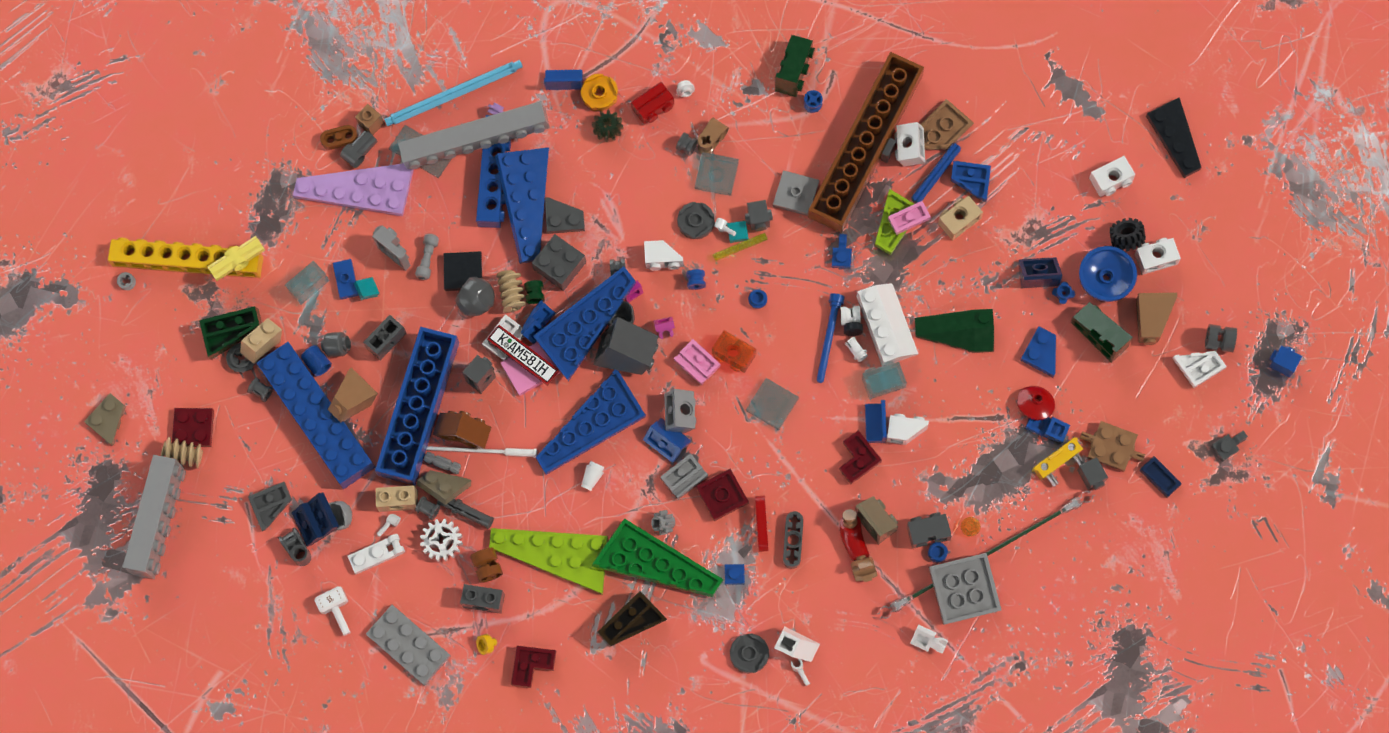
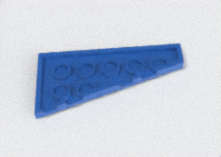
(524, 187)
(579, 327)
(598, 419)

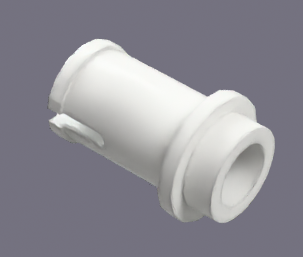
(856, 349)

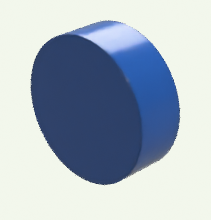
(937, 552)

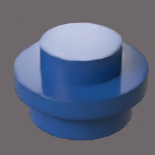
(757, 299)

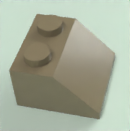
(876, 519)

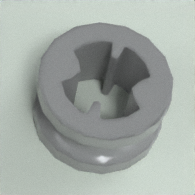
(128, 286)

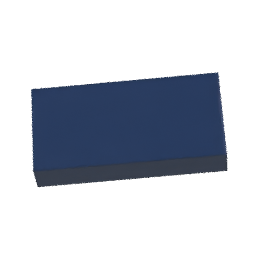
(1160, 476)

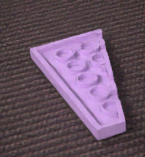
(370, 189)

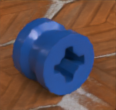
(813, 97)
(696, 279)

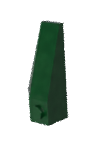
(962, 329)

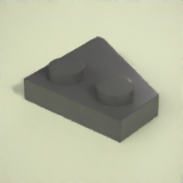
(562, 217)
(270, 503)

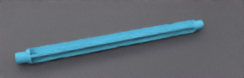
(453, 93)

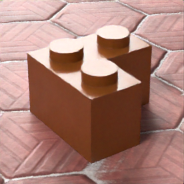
(463, 429)

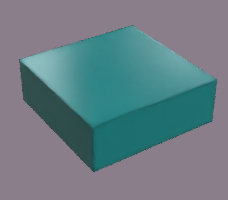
(741, 231)
(366, 288)

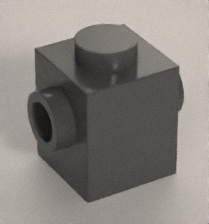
(758, 215)

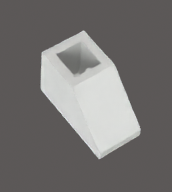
(661, 255)
(904, 429)
(796, 645)

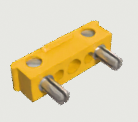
(1057, 458)

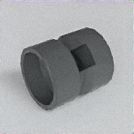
(1227, 341)

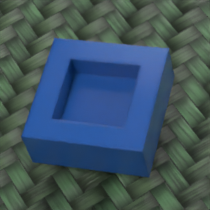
(734, 574)

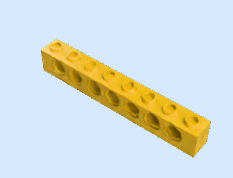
(120, 247)

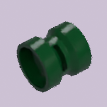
(534, 292)

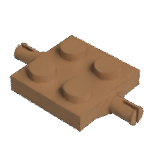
(1112, 446)

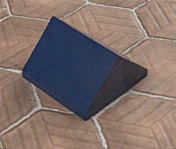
(1039, 272)

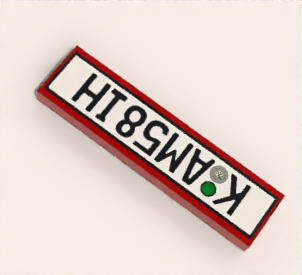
(523, 355)

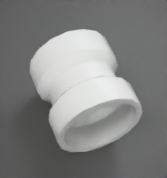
(850, 315)

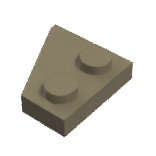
(107, 418)
(443, 486)

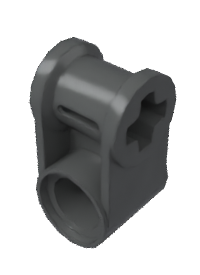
(294, 545)

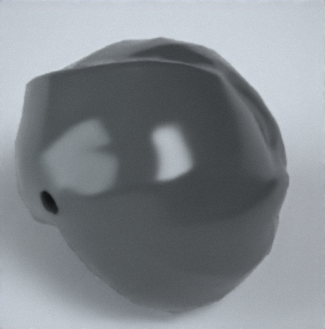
(475, 297)

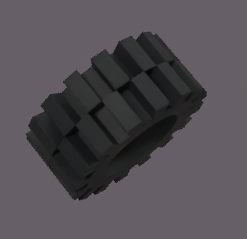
(1127, 234)

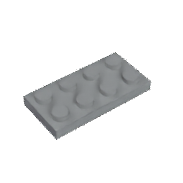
(408, 644)

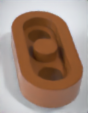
(339, 135)

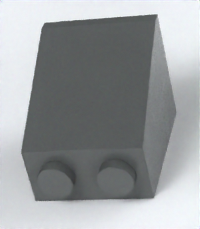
(626, 348)

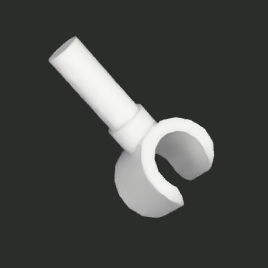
(721, 225)
(393, 520)
(801, 672)

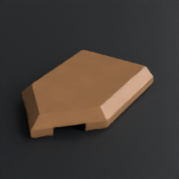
(944, 126)

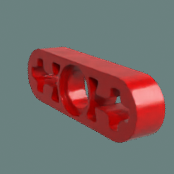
(761, 523)

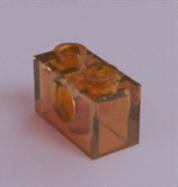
(729, 342)

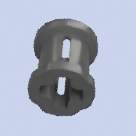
(260, 389)
(427, 508)

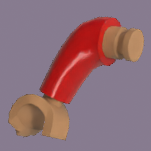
(852, 538)

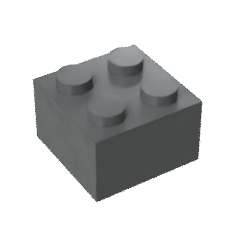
(559, 262)

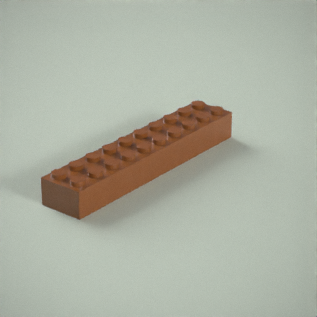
(865, 142)

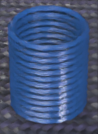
(316, 360)

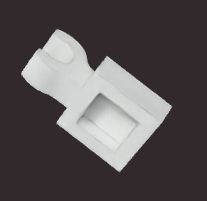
(925, 639)

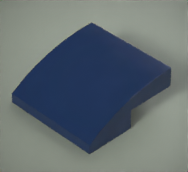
(315, 519)

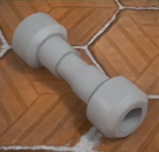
(423, 271)

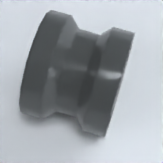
(687, 144)
(616, 265)

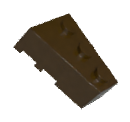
(631, 620)

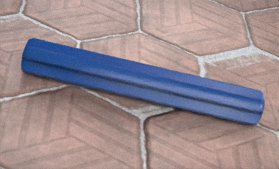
(936, 173)

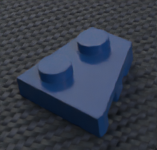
(972, 178)
(1042, 352)

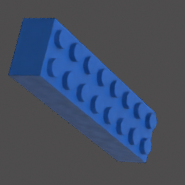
(417, 406)
(310, 410)

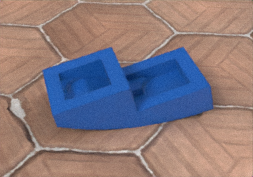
(537, 320)
(1049, 428)

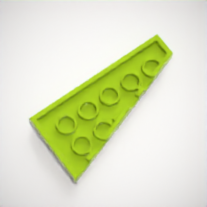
(557, 553)

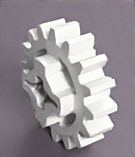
(449, 538)

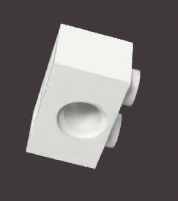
(916, 152)
(1118, 168)
(1149, 263)

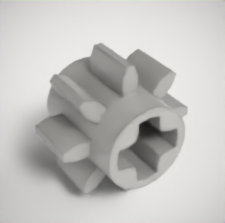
(663, 522)

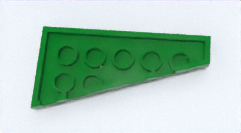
(647, 558)

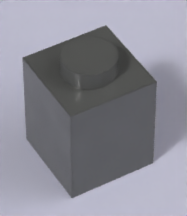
(1093, 474)

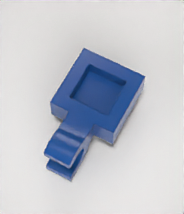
(842, 256)

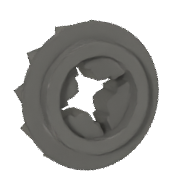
(233, 361)

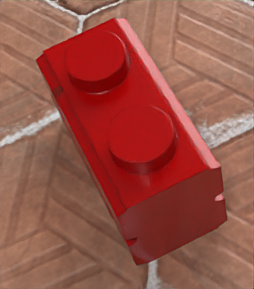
(652, 103)

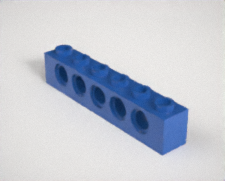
(494, 217)

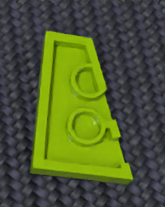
(886, 237)

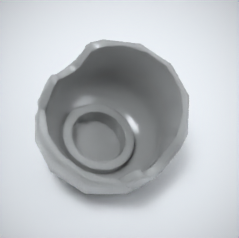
(342, 514)

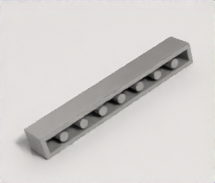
(474, 135)

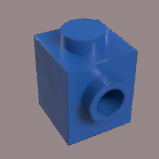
(1285, 360)

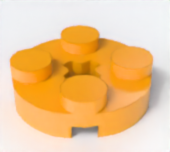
(597, 102)

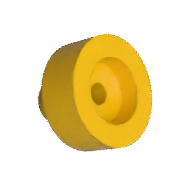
(485, 644)

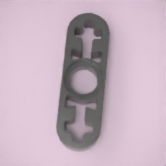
(797, 554)

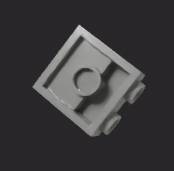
(389, 245)

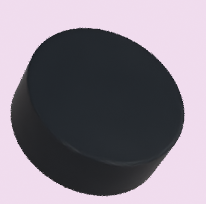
(853, 329)

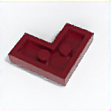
(863, 457)
(529, 659)

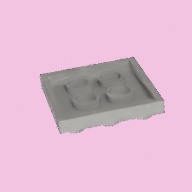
(964, 588)

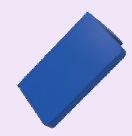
(563, 79)
(875, 422)
(666, 442)

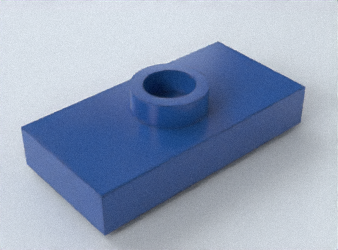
(345, 279)

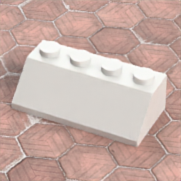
(886, 323)

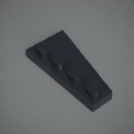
(1173, 130)

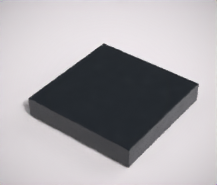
(460, 267)

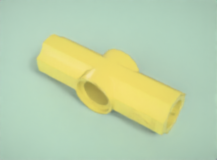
(236, 258)

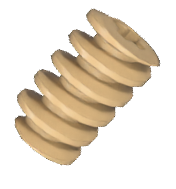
(510, 291)
(182, 452)

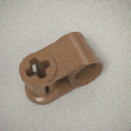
(712, 134)

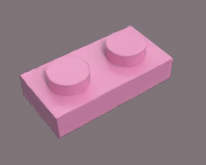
(909, 217)

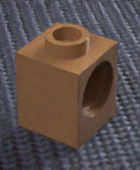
(369, 119)

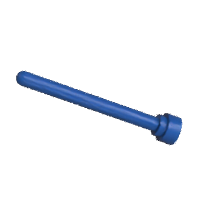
(835, 301)

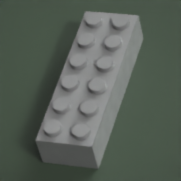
(154, 517)

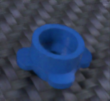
(1064, 287)

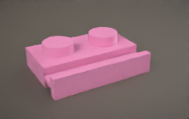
(697, 362)

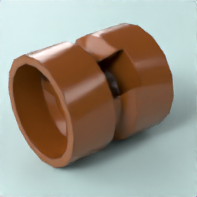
(487, 566)

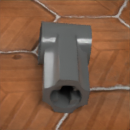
(356, 152)

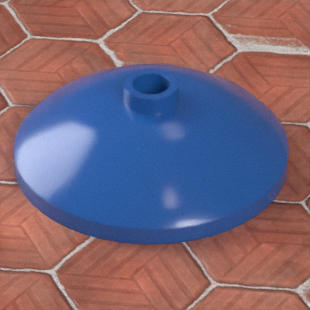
(1112, 263)

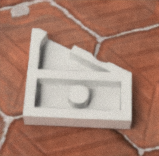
(1199, 366)

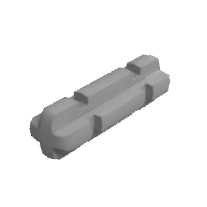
(442, 463)

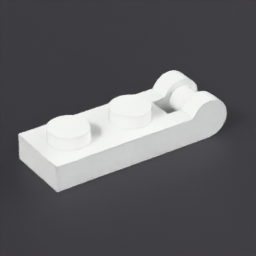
(376, 554)

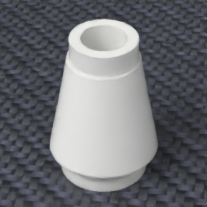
(592, 475)

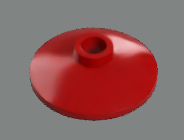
(1031, 407)

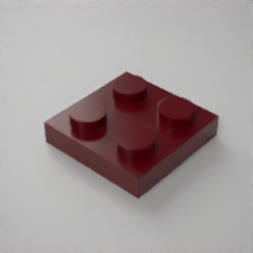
(193, 426)
(722, 494)

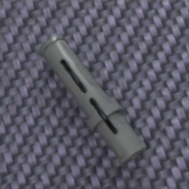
(459, 507)

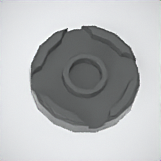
(696, 220)
(749, 653)

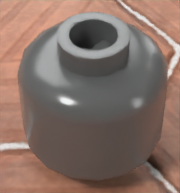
(335, 344)

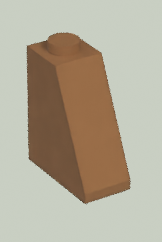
(1152, 315)
(352, 396)

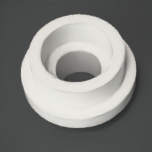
(685, 88)

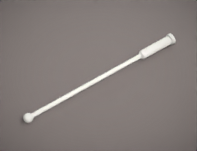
(508, 451)

